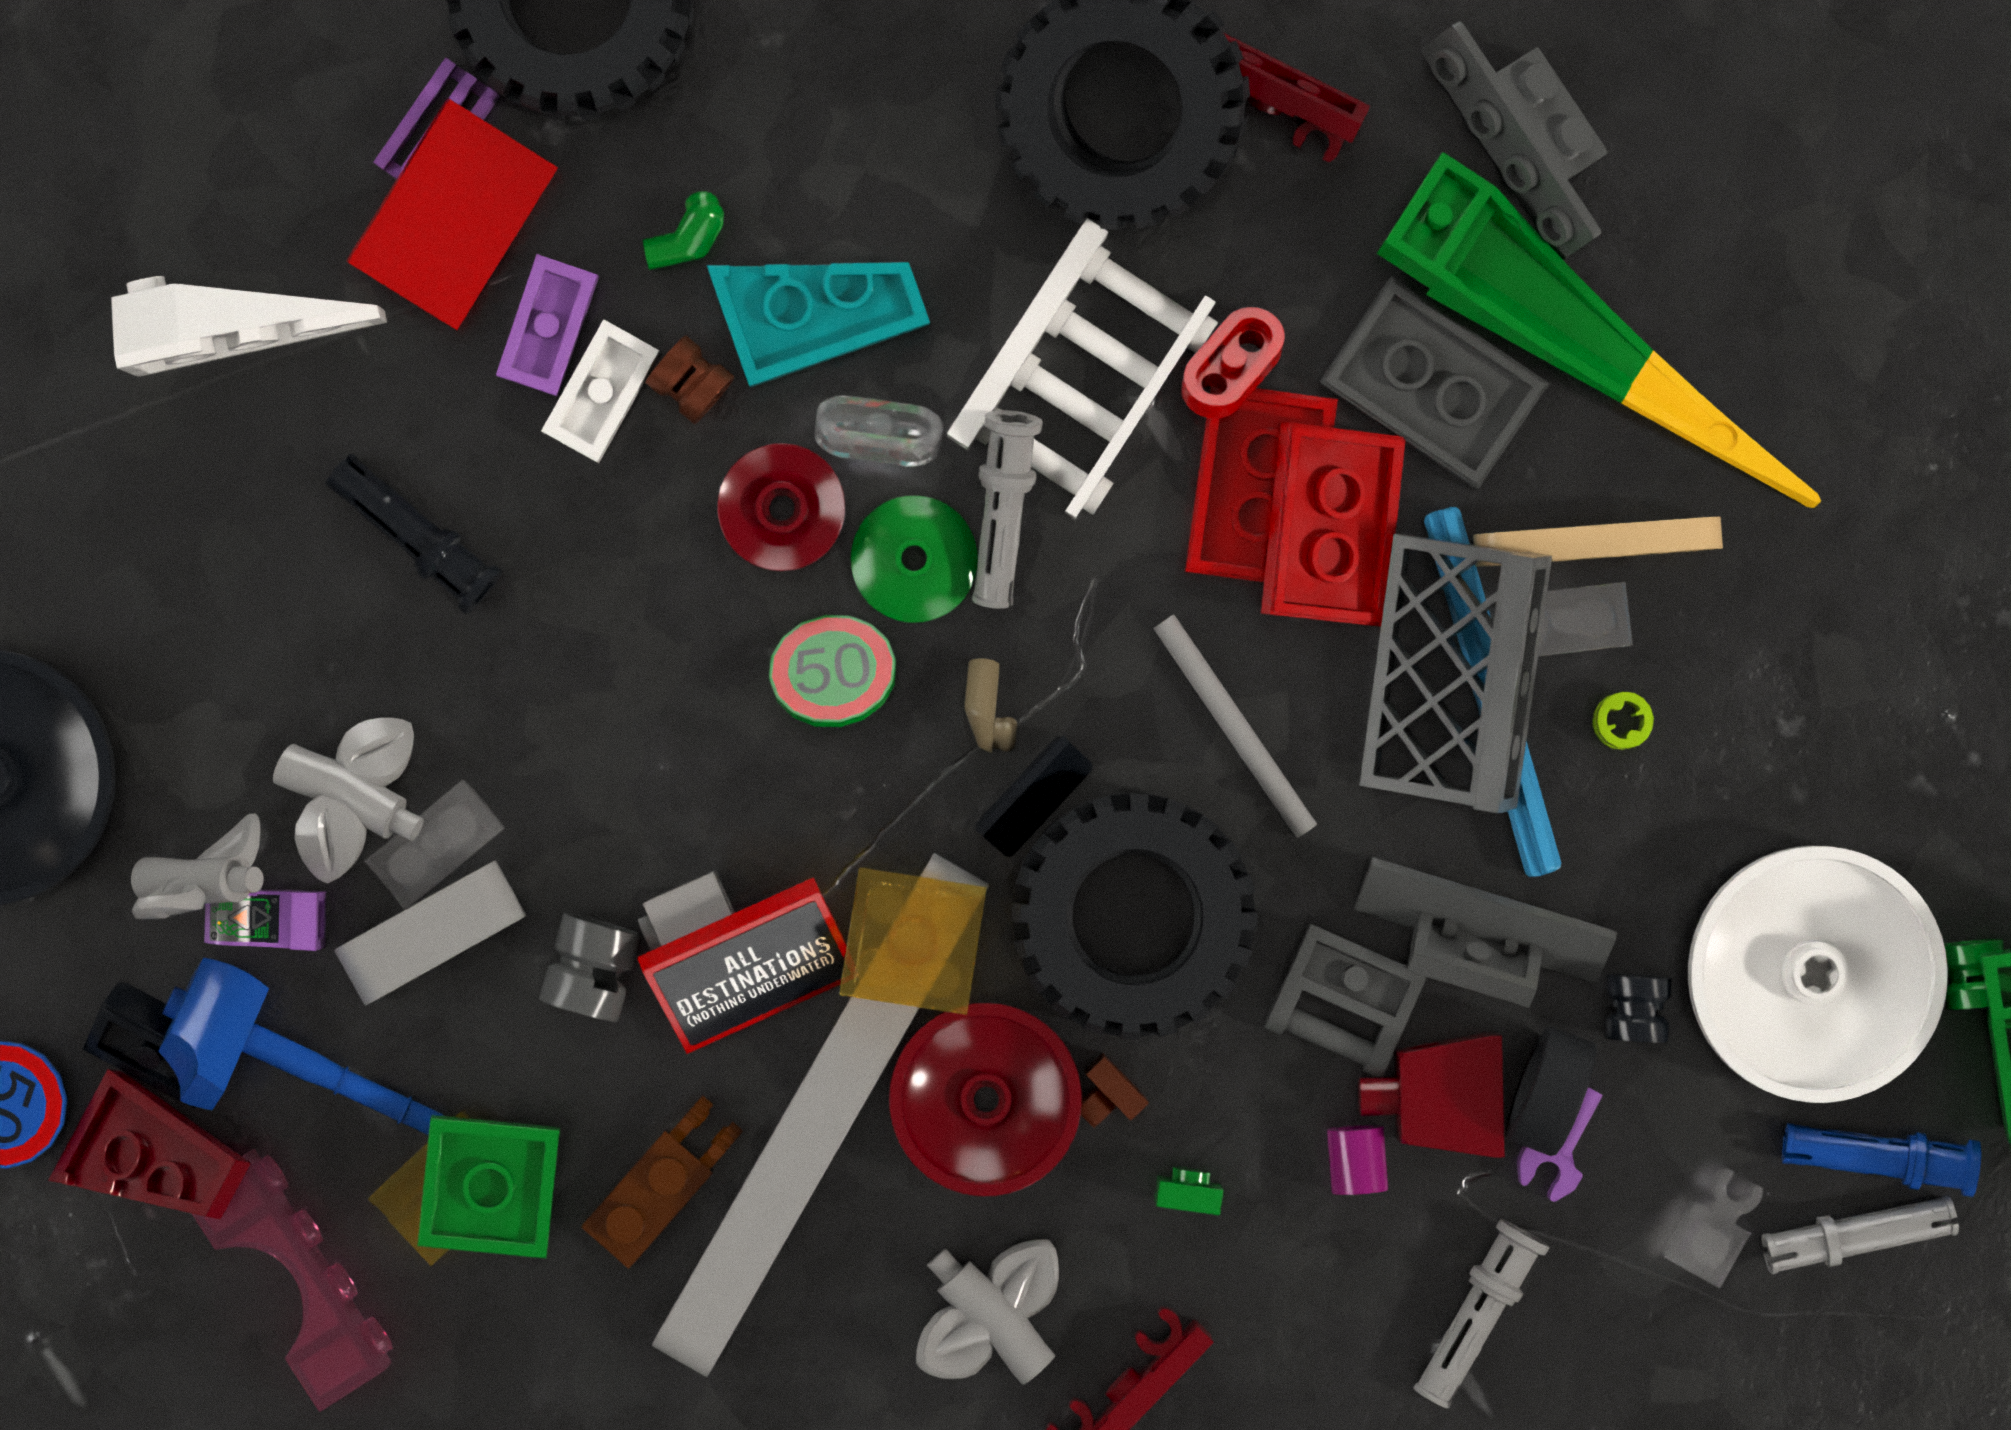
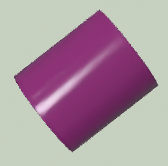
(1357, 1159)

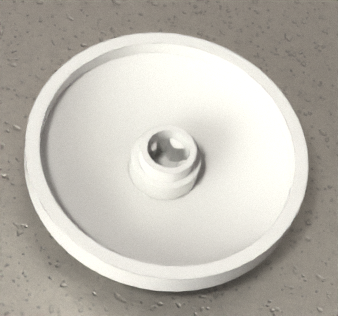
(1817, 973)

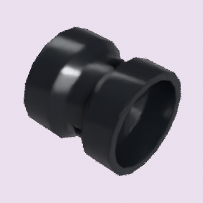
(1637, 1008)

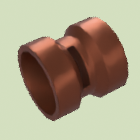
(702, 387)

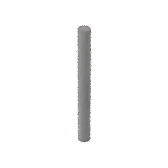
(1235, 726)

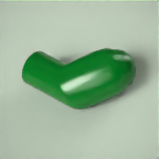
(693, 235)

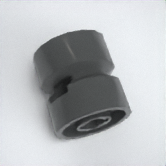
(590, 967)

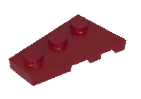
(148, 1152)

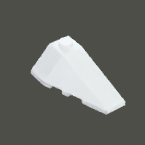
(188, 325)

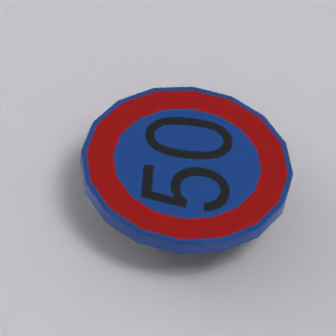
(30, 1104)

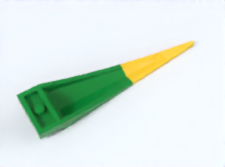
(1502, 274)

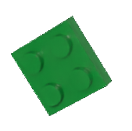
(488, 1186)

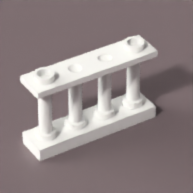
(1055, 315)

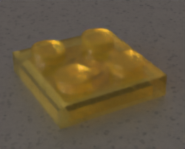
(912, 940)

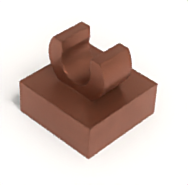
(1110, 1091)

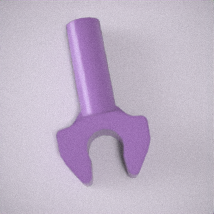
(1567, 1176)

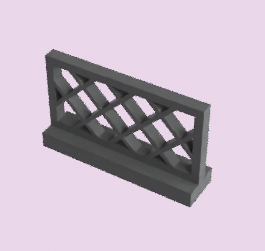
(1508, 679)

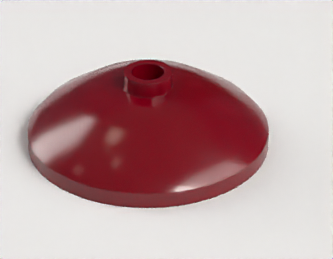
(937, 1111)

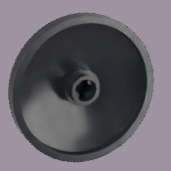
(52, 777)

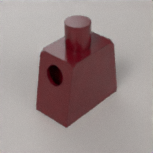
(1444, 1095)

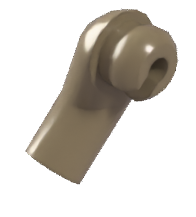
(980, 707)

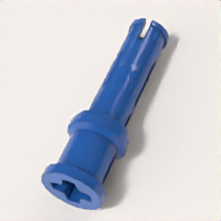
(1910, 1159)

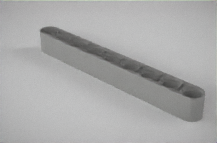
(788, 1171)

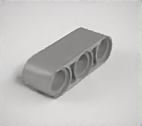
(430, 932)

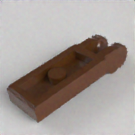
(657, 1188)

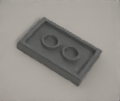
(1433, 383)

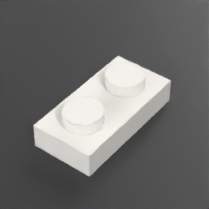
(601, 391)

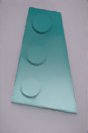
(813, 313)

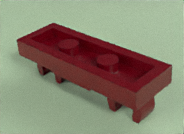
(1284, 89)
(1136, 1392)

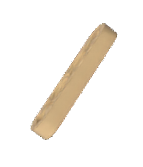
(1610, 539)

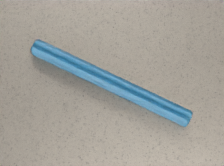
(1530, 818)

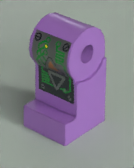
(269, 920)

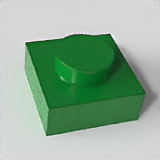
(1189, 1191)

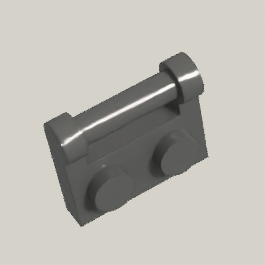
(1355, 981)

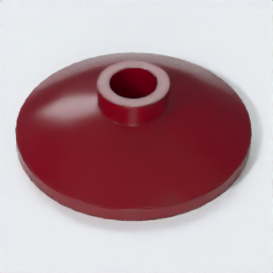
(772, 473)

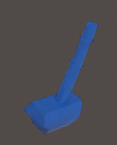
(216, 1024)

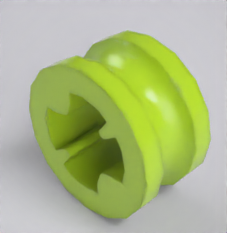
(1615, 703)

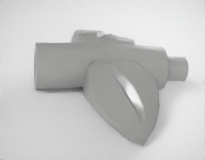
(349, 794)
(216, 876)
(990, 1313)

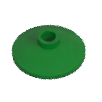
(919, 593)

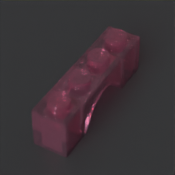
(335, 1343)

